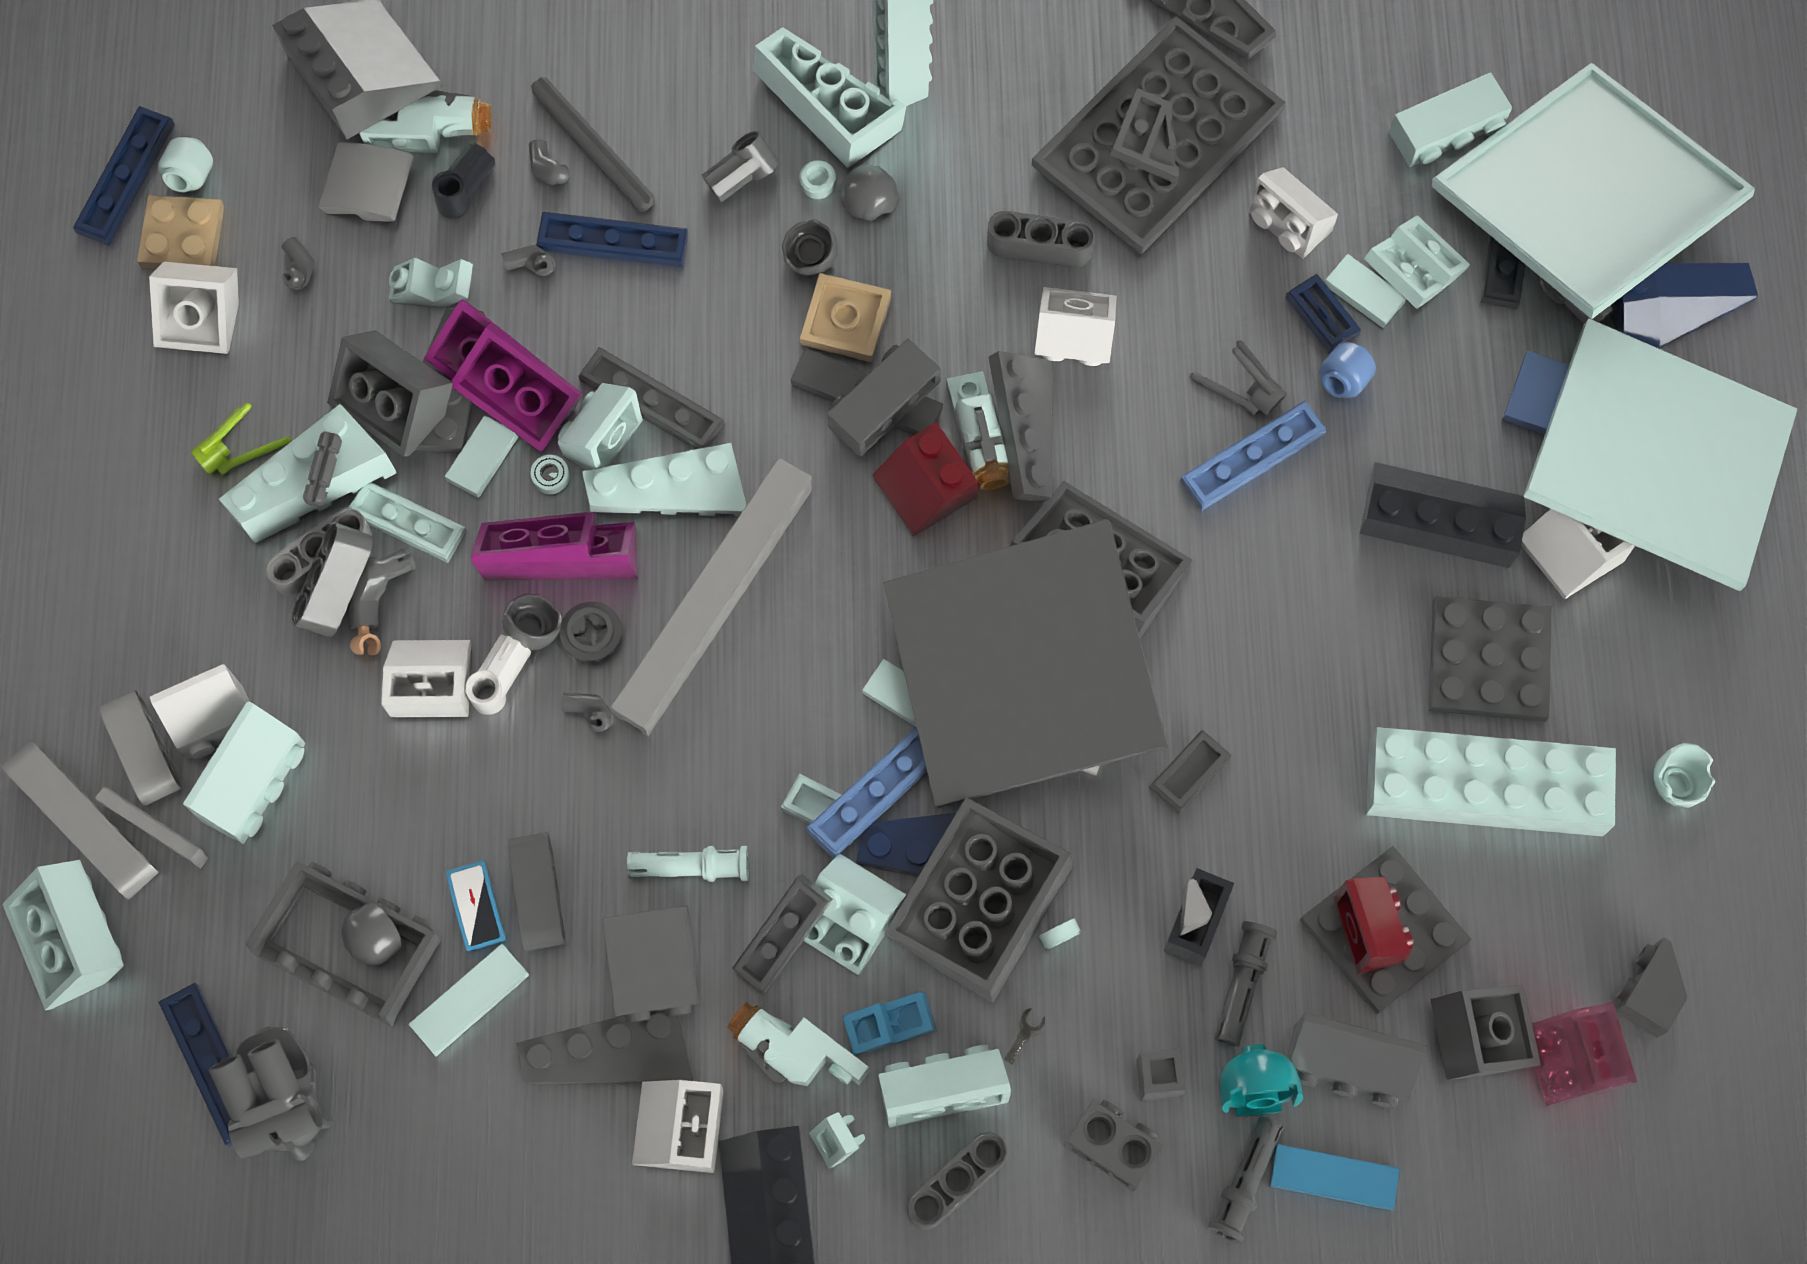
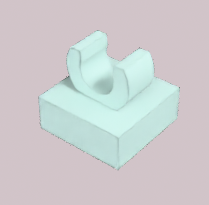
(835, 1139)

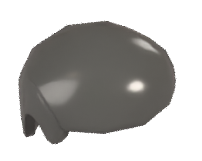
(868, 192)
(810, 247)
(531, 621)
(370, 935)

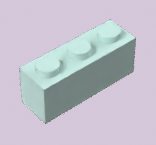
(1450, 120)

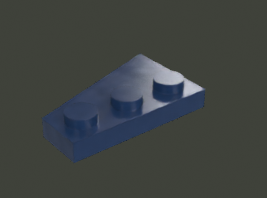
(902, 843)

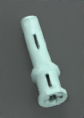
(709, 864)

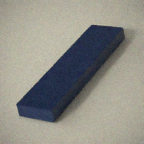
(123, 175)
(612, 239)
(200, 1045)

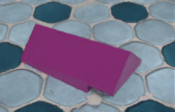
(502, 376)
(556, 549)

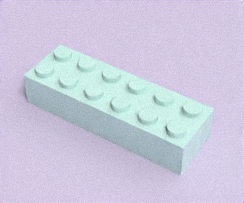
(1491, 781)

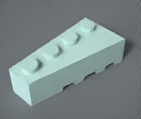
(831, 102)
(274, 492)

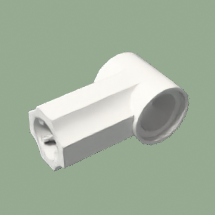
(497, 671)

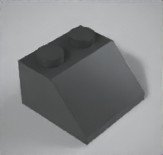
(1485, 1031)

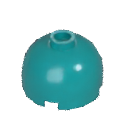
(1259, 1082)

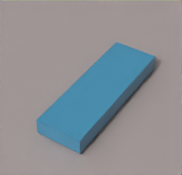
(1334, 1177)

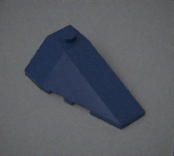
(1682, 299)

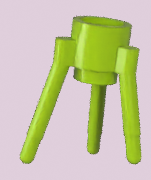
(213, 452)

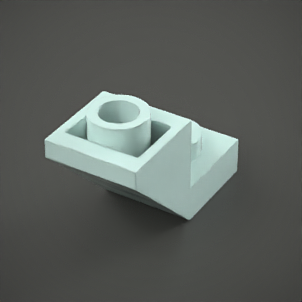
(427, 285)

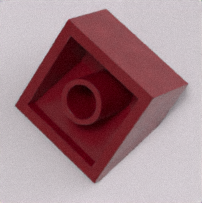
(926, 479)
(1372, 923)

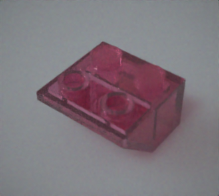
(1582, 1054)

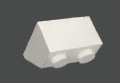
(193, 306)
(1076, 326)
(200, 710)

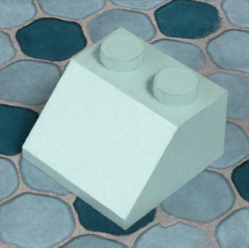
(601, 427)

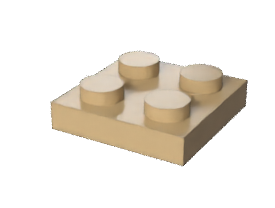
(180, 231)
(845, 317)

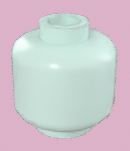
(185, 164)

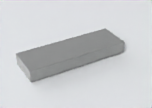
(152, 827)

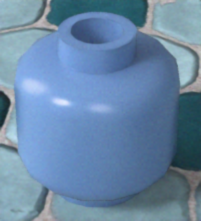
(1347, 370)

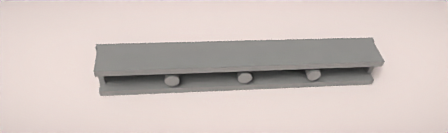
(713, 596)

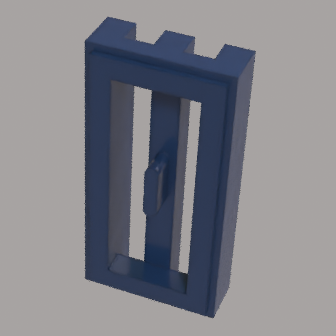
(1312, 321)

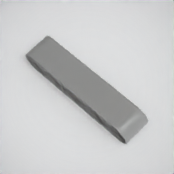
(80, 819)

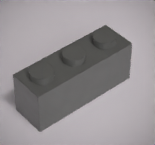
(883, 396)

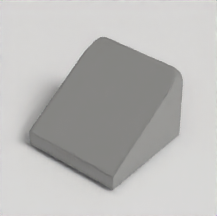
(1194, 908)

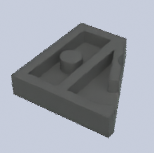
(1147, 136)

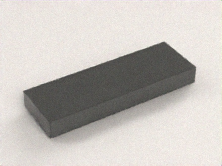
(782, 933)

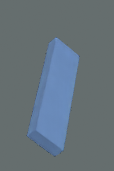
(1253, 455)
(869, 796)

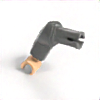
(365, 599)

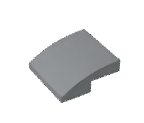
(366, 181)

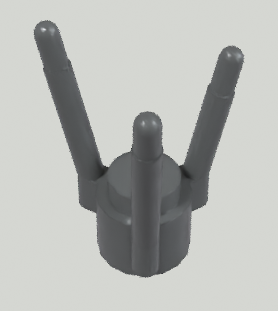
(1264, 391)

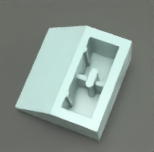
(856, 916)

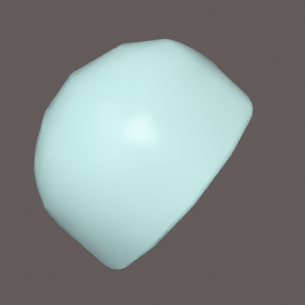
(1684, 775)

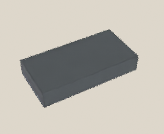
(1190, 771)

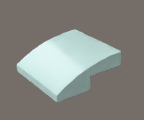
(1416, 261)

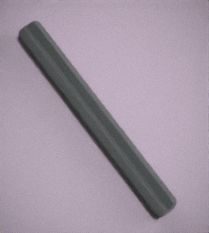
(593, 144)

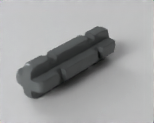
(322, 469)

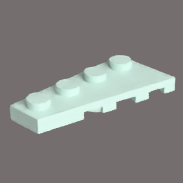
(687, 481)

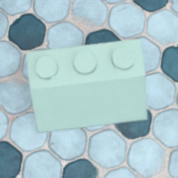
(245, 773)
(62, 933)
(944, 1086)

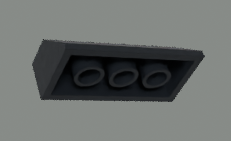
(1444, 515)
(767, 1198)

